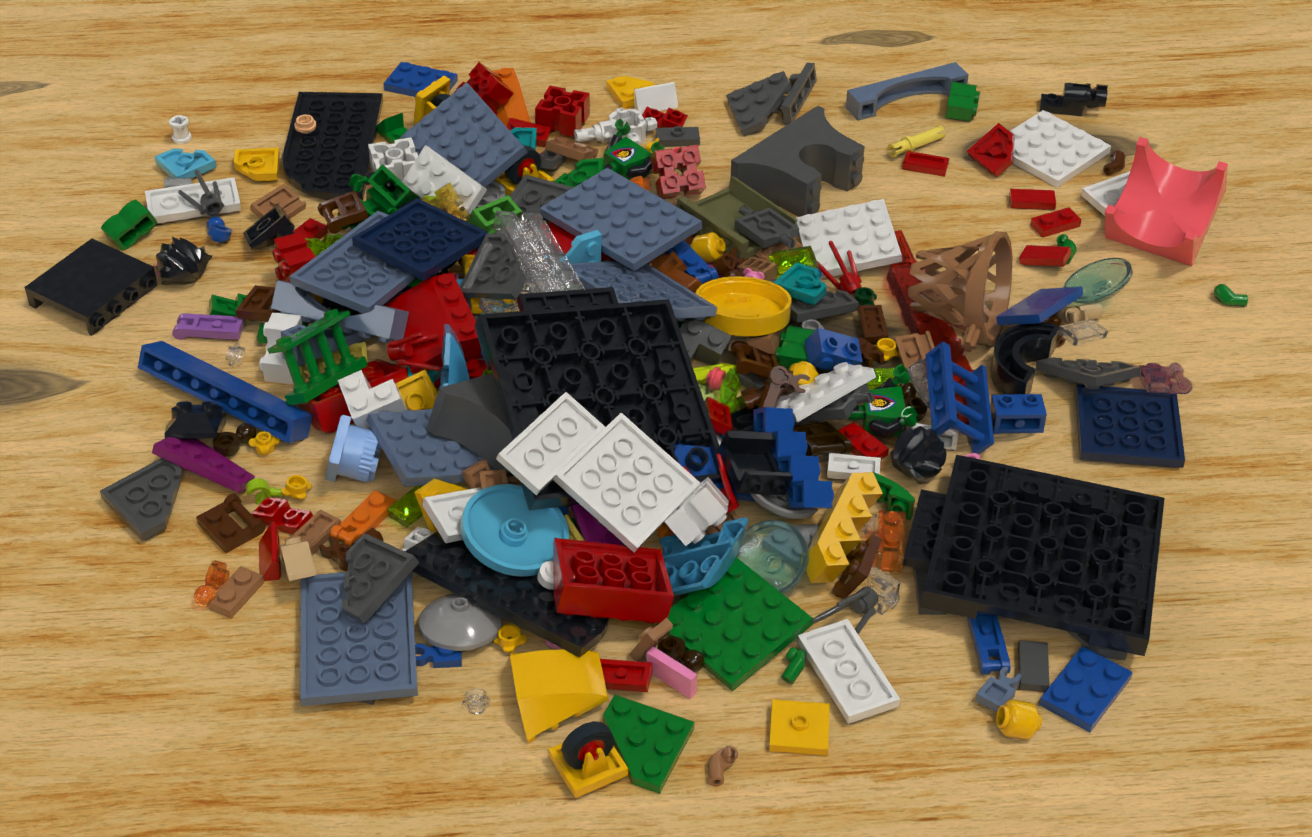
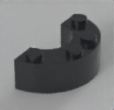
(1015, 348)

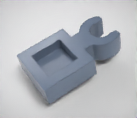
(998, 691)

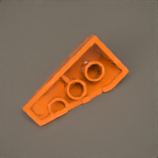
(516, 105)

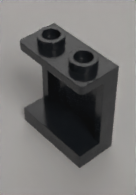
(752, 464)

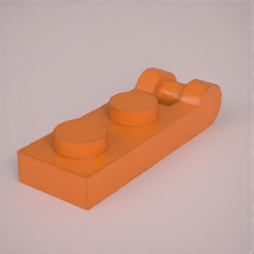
(364, 517)

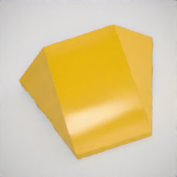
(555, 687)

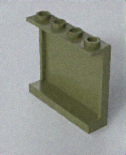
(721, 210)

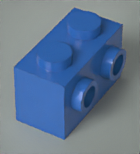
(830, 348)
(1018, 413)

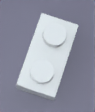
(842, 465)

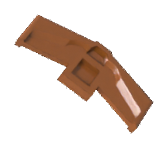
(674, 268)

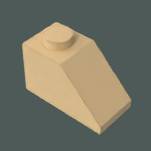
(297, 558)

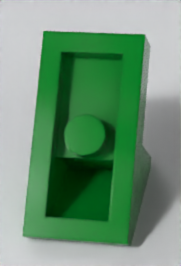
(392, 128)

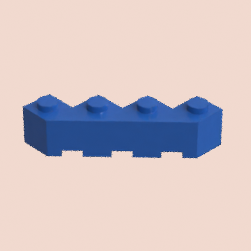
(791, 457)

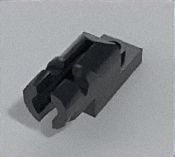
(1074, 99)

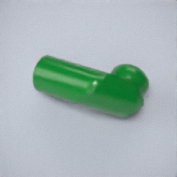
(1064, 241)
(1228, 297)
(796, 665)

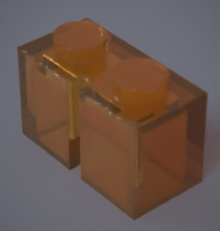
(891, 551)

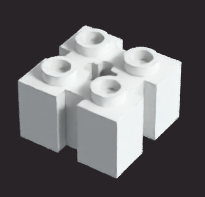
(396, 156)
(698, 511)

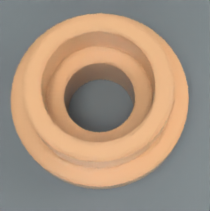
(305, 124)

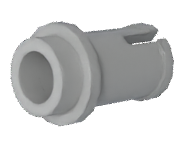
(171, 182)

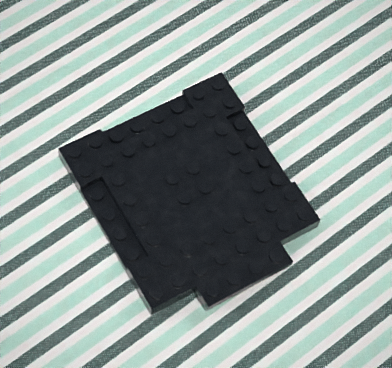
(607, 360)
(1040, 551)

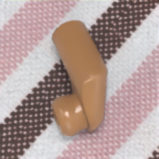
(720, 762)

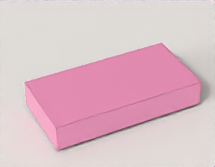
(672, 672)

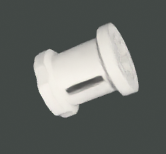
(180, 129)

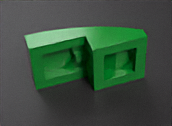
(225, 306)

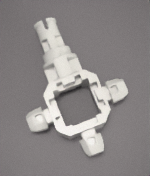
(604, 130)

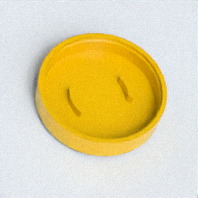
(746, 305)

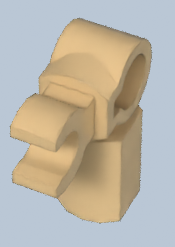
(1080, 313)

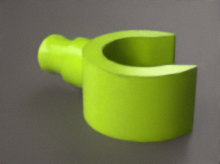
(261, 484)

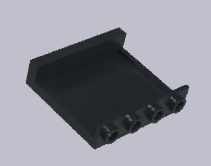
(93, 284)

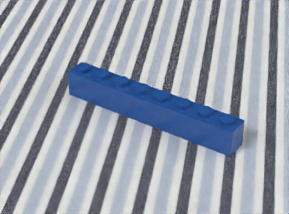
(230, 392)

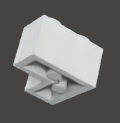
(273, 364)
(365, 400)

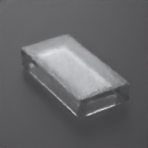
(1083, 332)

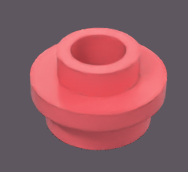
(715, 378)

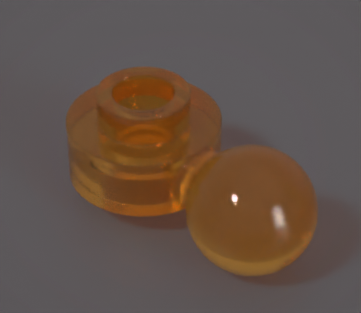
(215, 577)

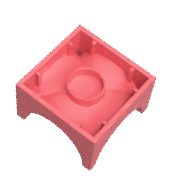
(1165, 206)

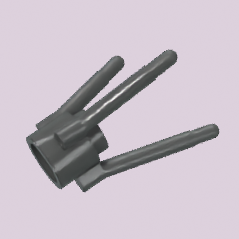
(210, 203)
(860, 602)

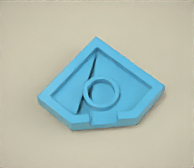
(183, 165)
(586, 248)

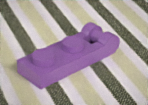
(208, 326)

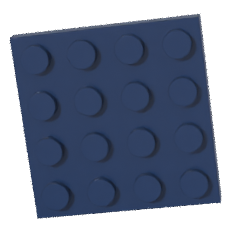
(419, 239)
(1129, 426)

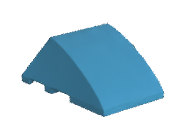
(454, 363)
(702, 563)

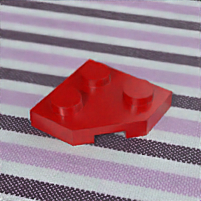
(994, 150)

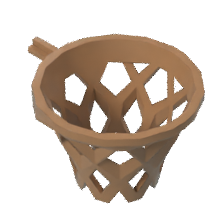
(967, 278)

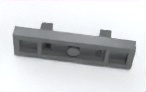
(801, 88)

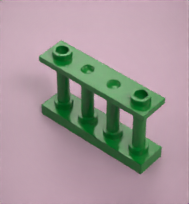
(318, 381)

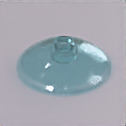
(1101, 279)
(772, 543)

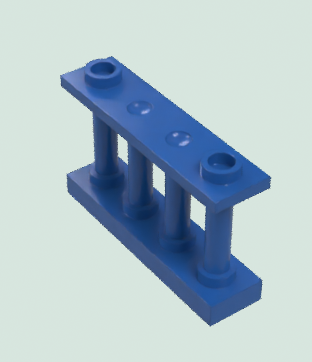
(945, 407)

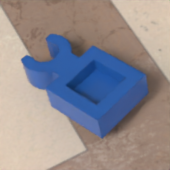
(440, 657)

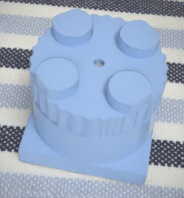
(353, 453)

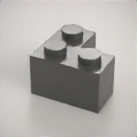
(704, 341)

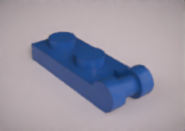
(695, 264)
(988, 643)

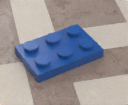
(412, 78)
(1086, 689)

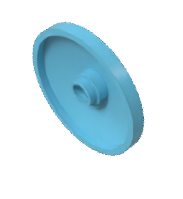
(508, 534)

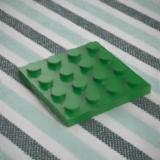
(737, 624)

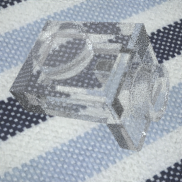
(886, 589)

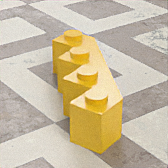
(841, 526)

